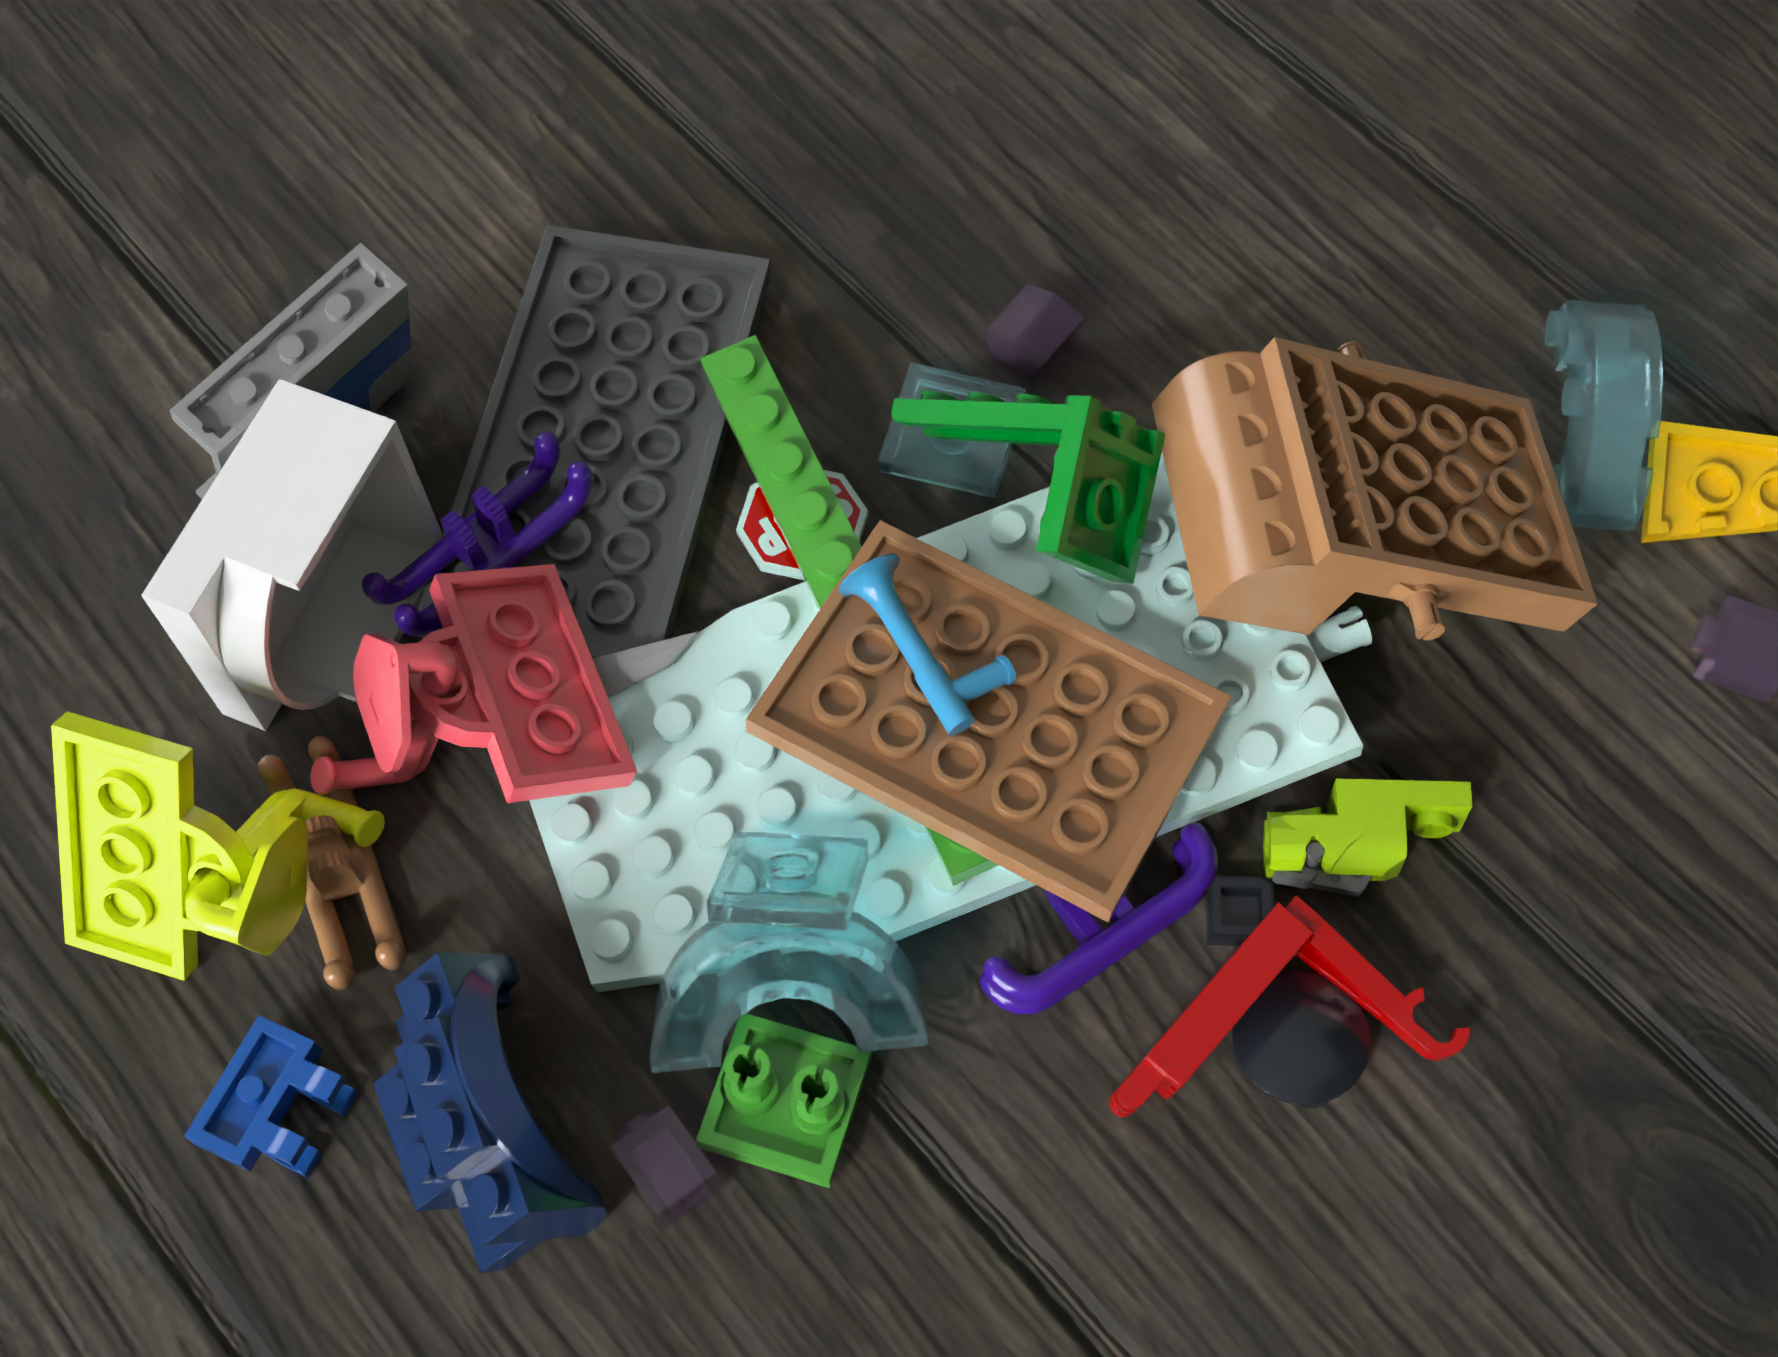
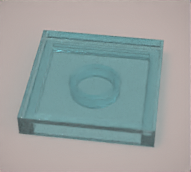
(946, 463)
(789, 881)

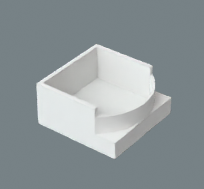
(277, 552)

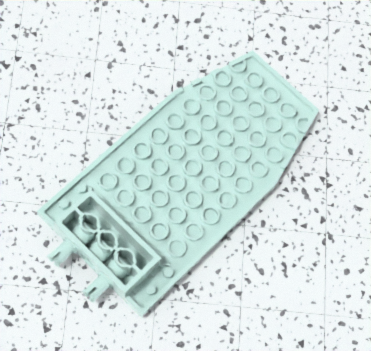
(648, 853)

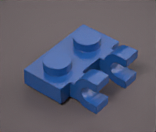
(255, 1093)

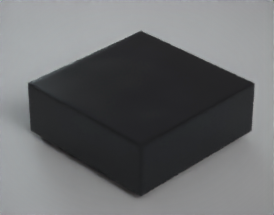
(1236, 907)

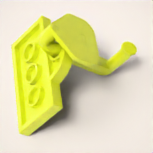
(155, 868)

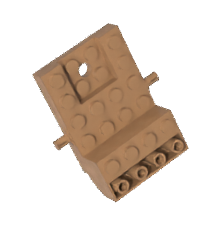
(1368, 478)

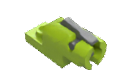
(1361, 832)

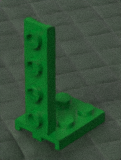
(1099, 473)

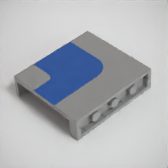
(333, 339)

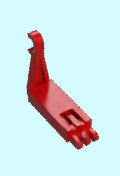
(1248, 975)

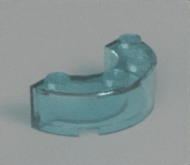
(1610, 406)
(736, 966)

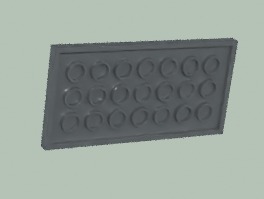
(616, 372)

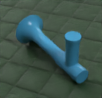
(947, 697)

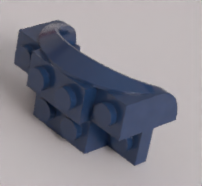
(463, 1120)

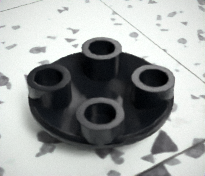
(1302, 1040)

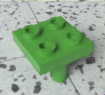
(784, 1099)

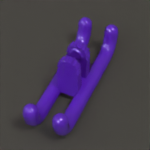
(486, 536)
(1100, 947)

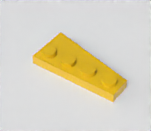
(1710, 483)

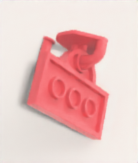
(497, 678)

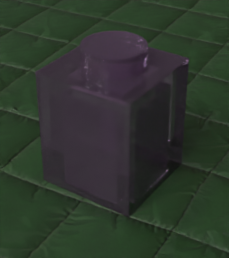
(1739, 649)
(665, 1165)

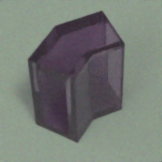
(1031, 330)

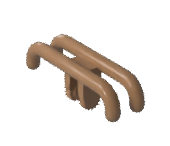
(337, 870)

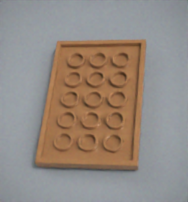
(1057, 770)

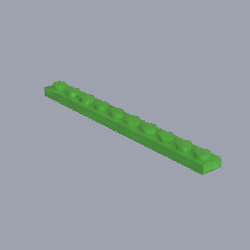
(799, 501)

